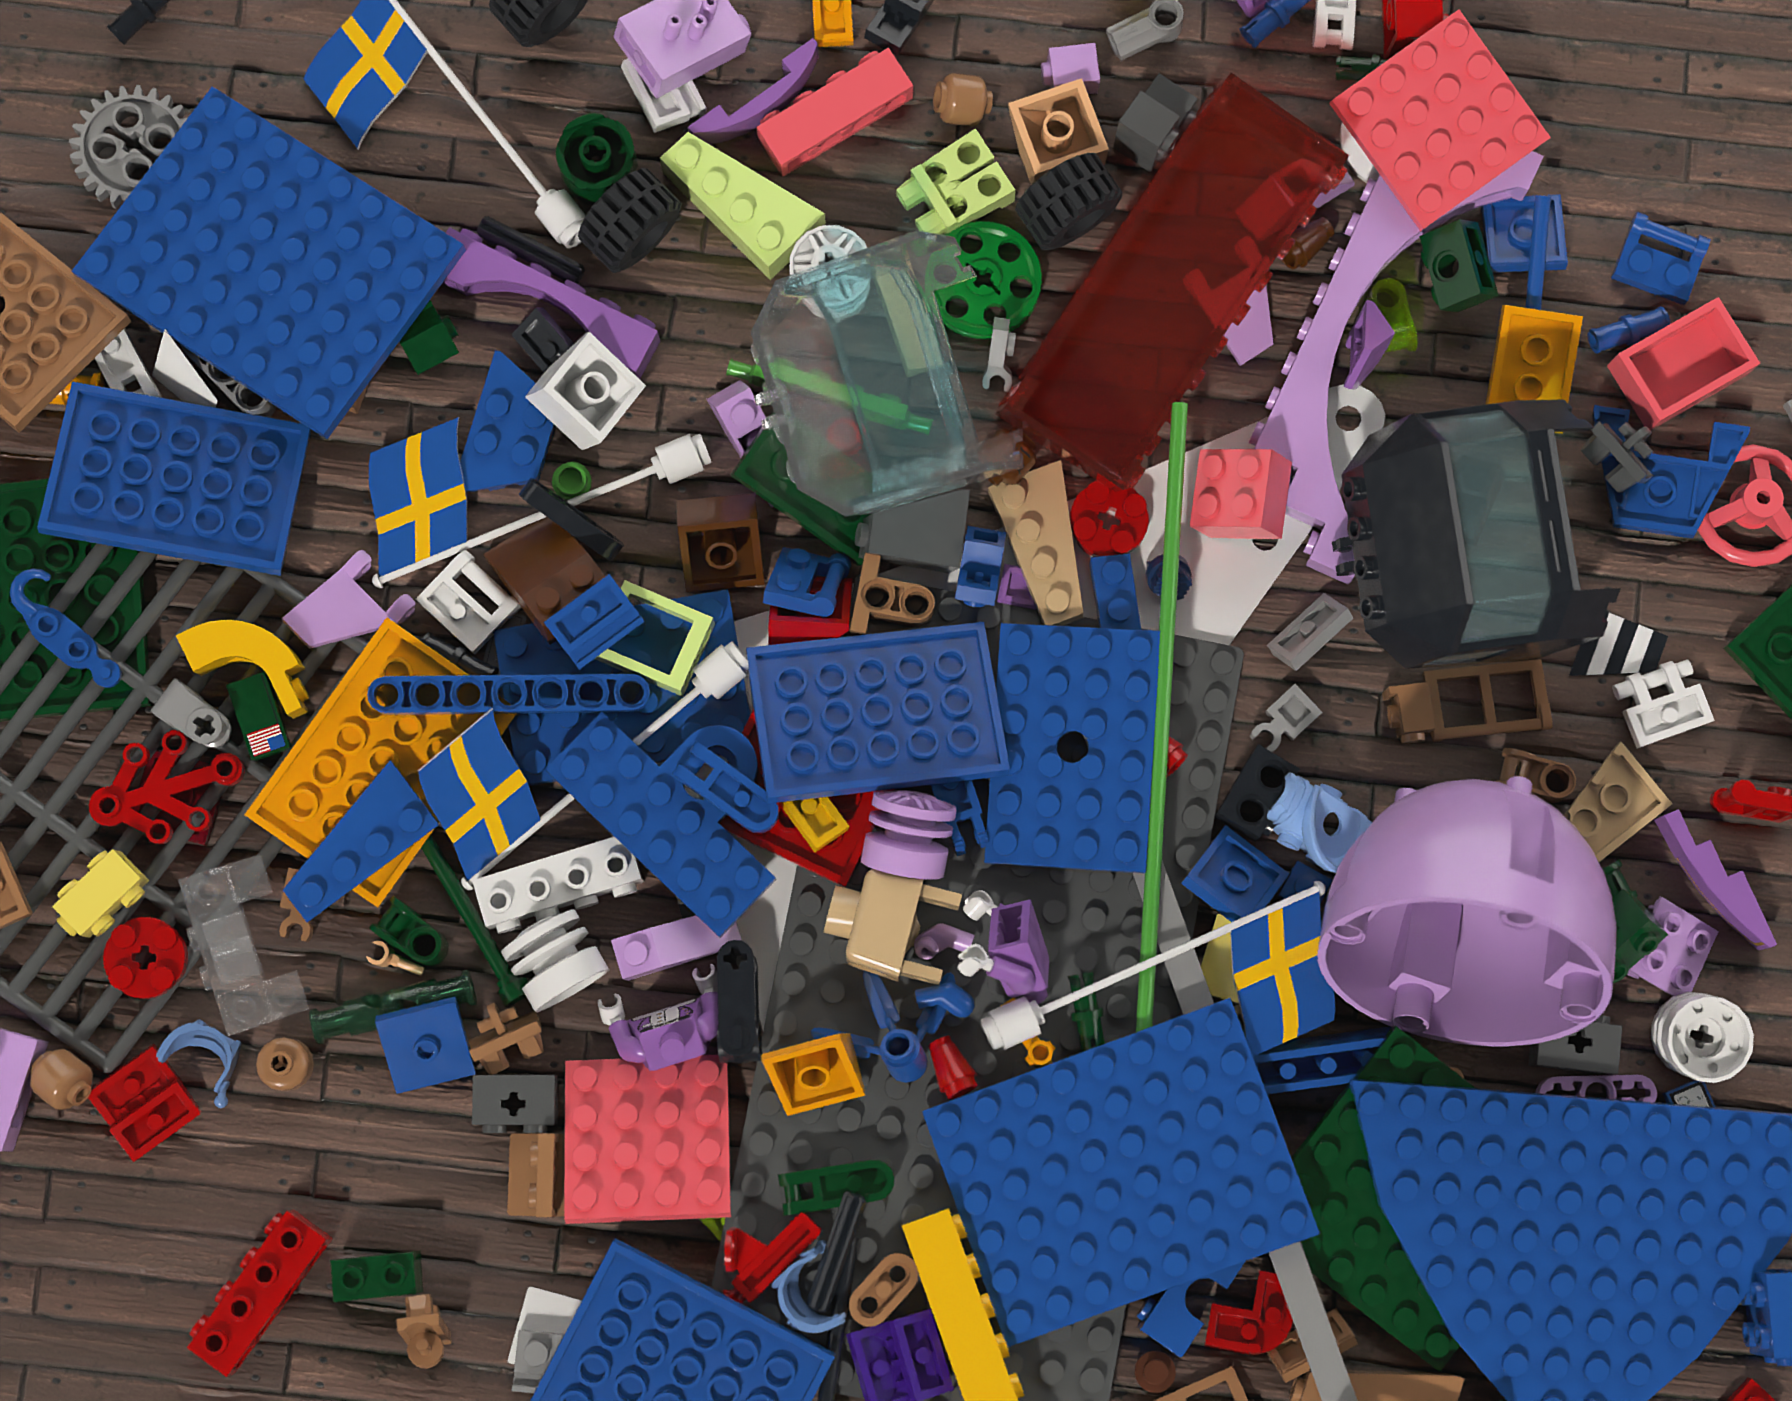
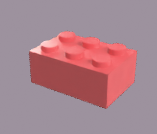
(1683, 364)

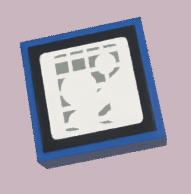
(1691, 1093)

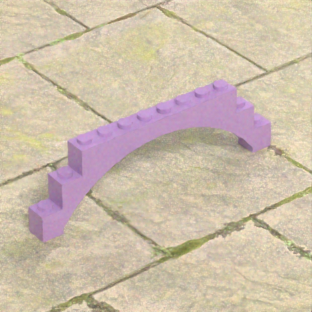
(1299, 409)

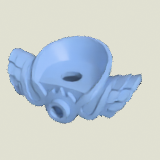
(1300, 821)

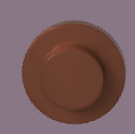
(1155, 1371)

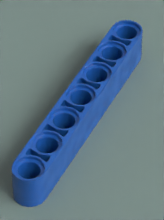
(491, 684)

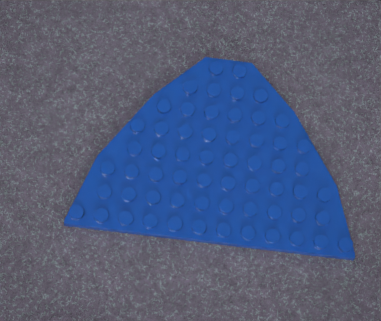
(1578, 1233)

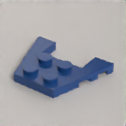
(1681, 487)

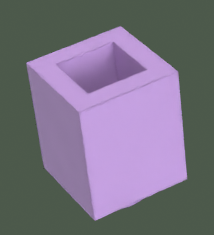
(1070, 64)

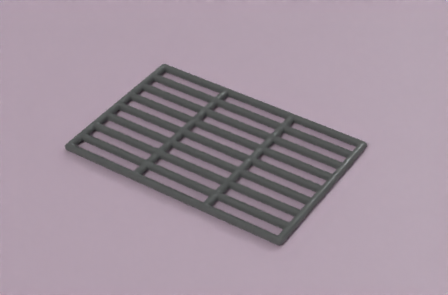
(80, 838)

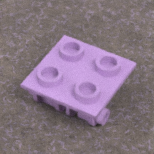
(1680, 955)

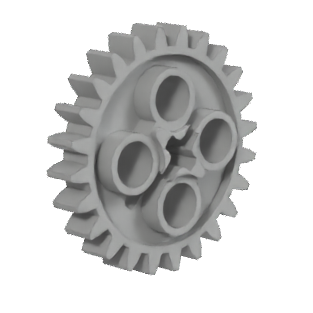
(114, 174)

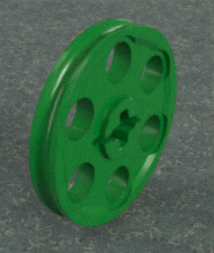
(1002, 275)

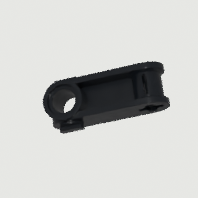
(738, 1005)

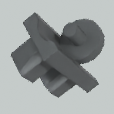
(1607, 442)

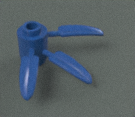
(899, 1047)

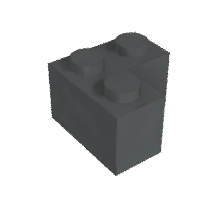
(1154, 122)

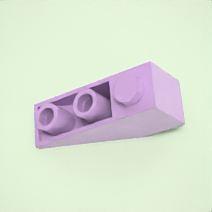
(738, 415)

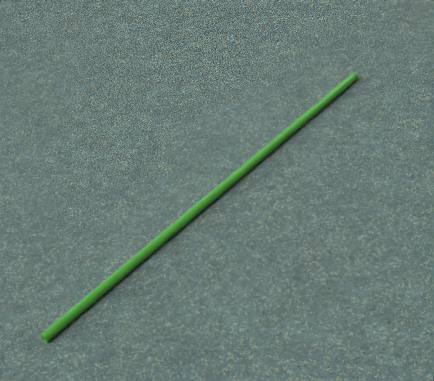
(1163, 706)

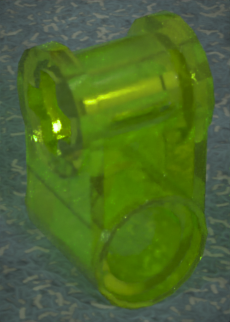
(1397, 316)

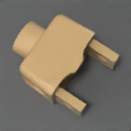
(885, 923)

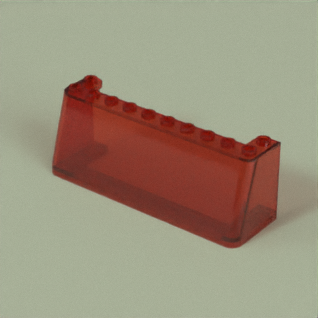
(1172, 283)

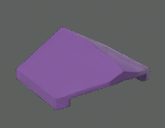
(1367, 342)

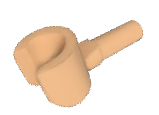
(393, 959)

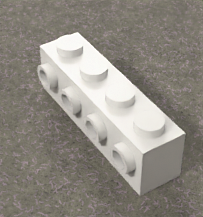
(557, 882)

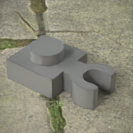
(1289, 716)

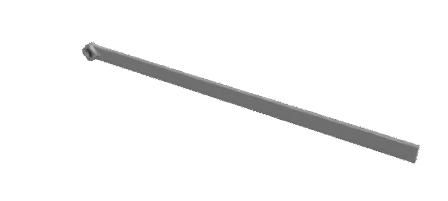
(1290, 1260)

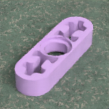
(1625, 1082)

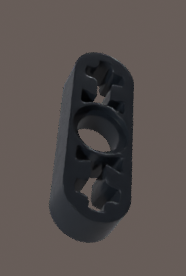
(571, 519)

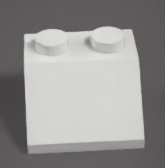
(586, 392)

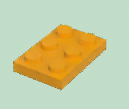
(1533, 355)

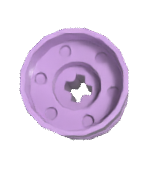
(909, 825)

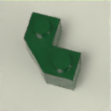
(429, 339)

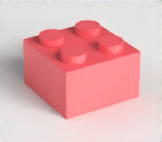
(1240, 493)

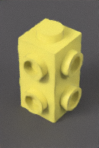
(91, 902)

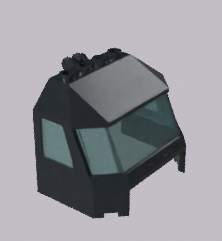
(1468, 537)

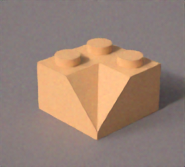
(1056, 128)

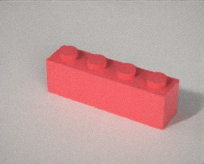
(834, 111)

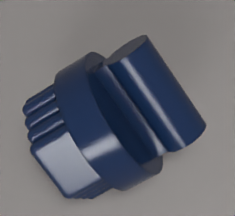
(1154, 576)

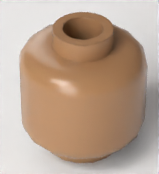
(962, 99)
(297, 1070)
(61, 1079)

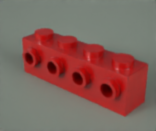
(259, 1292)

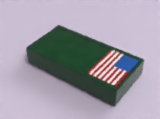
(259, 716)

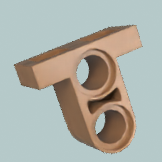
(898, 594)

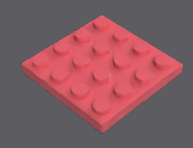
(1439, 120)
(646, 1141)

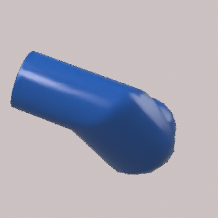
(948, 996)

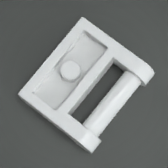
(459, 611)

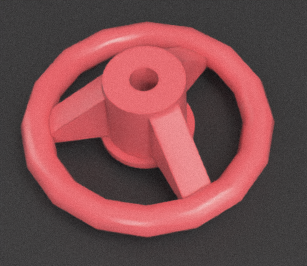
(1754, 507)

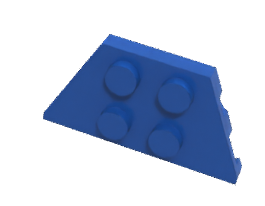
(507, 432)

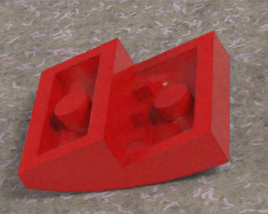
(143, 1103)

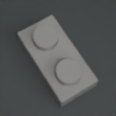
(1310, 631)

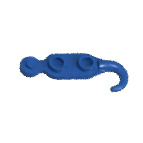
(61, 634)

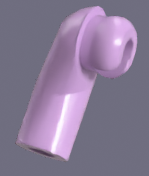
(939, 938)

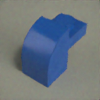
(980, 566)

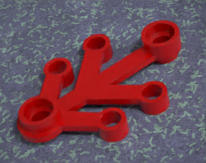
(159, 789)

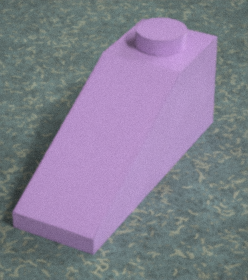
(668, 946)

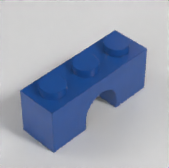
(1168, 1318)

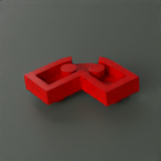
(1252, 1330)

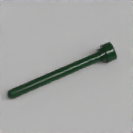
(509, 985)

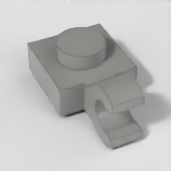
(1001, 345)

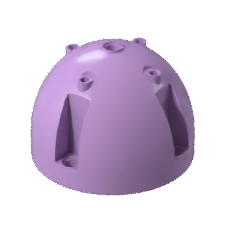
(1471, 918)

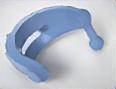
(202, 1035)
(790, 1300)

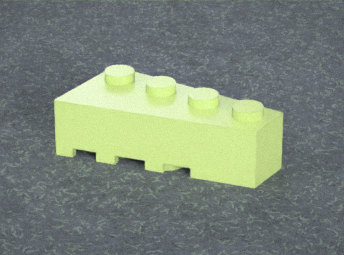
(741, 203)

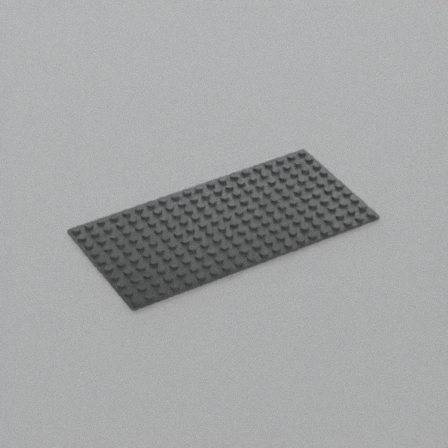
(1087, 925)

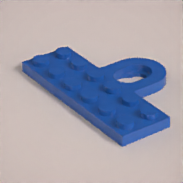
(661, 822)

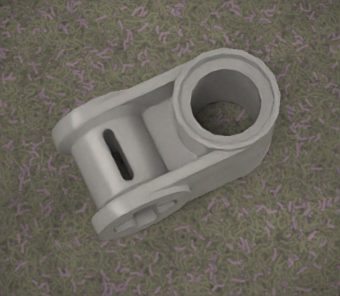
(189, 712)

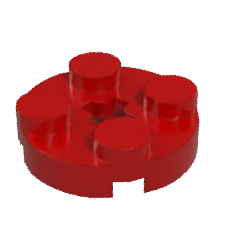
(1088, 529)
(160, 975)

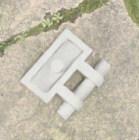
(1666, 715)

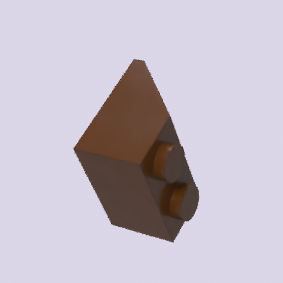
(720, 542)

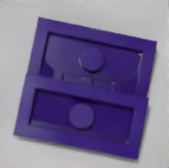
(900, 1359)

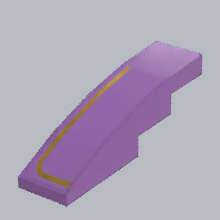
(1728, 894)

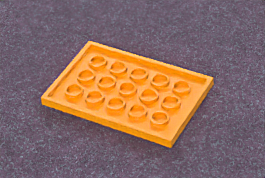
(354, 742)

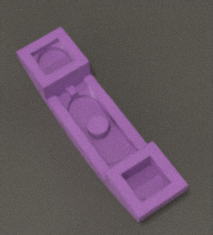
(719, 127)

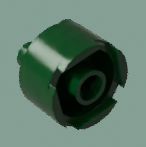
(589, 137)

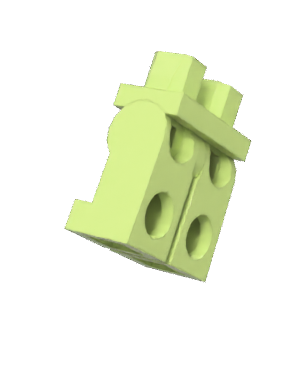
(957, 186)

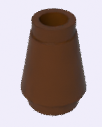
(1308, 242)

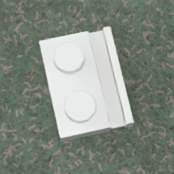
(668, 109)

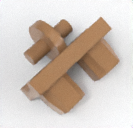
(490, 1045)
(423, 1331)

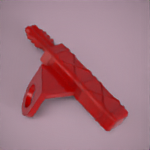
(762, 1263)

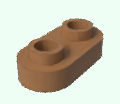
(883, 1289)

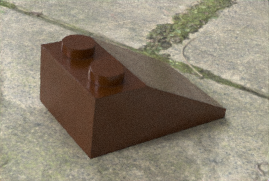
(543, 570)

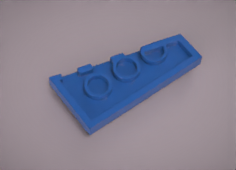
(367, 837)

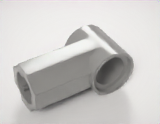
(1143, 30)

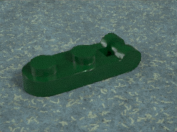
(868, 1178)

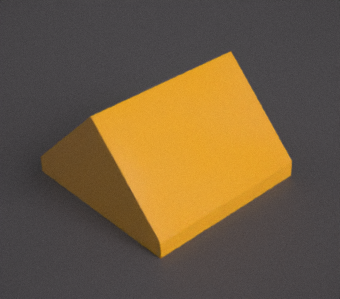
(815, 1073)

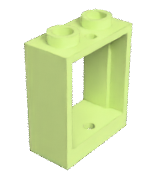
(689, 655)

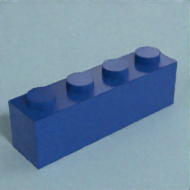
(1317, 1060)

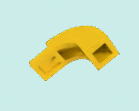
(231, 641)

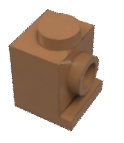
(1410, 711)

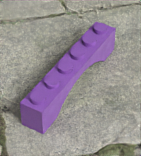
(497, 270)

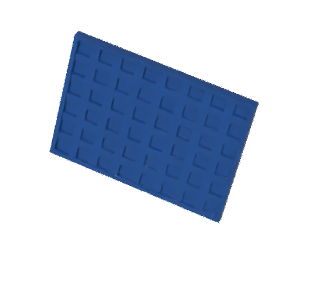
(269, 261)
(1120, 1172)

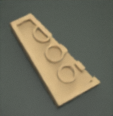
(1042, 541)
(1616, 803)

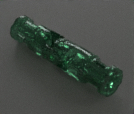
(359, 1014)

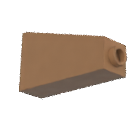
(1387, 1386)

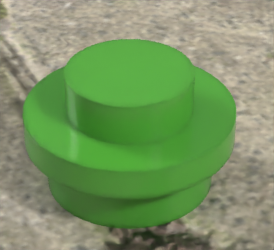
(571, 480)

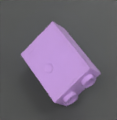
(680, 40)
(16, 1059)

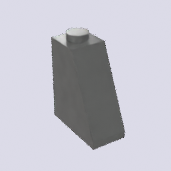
(919, 533)

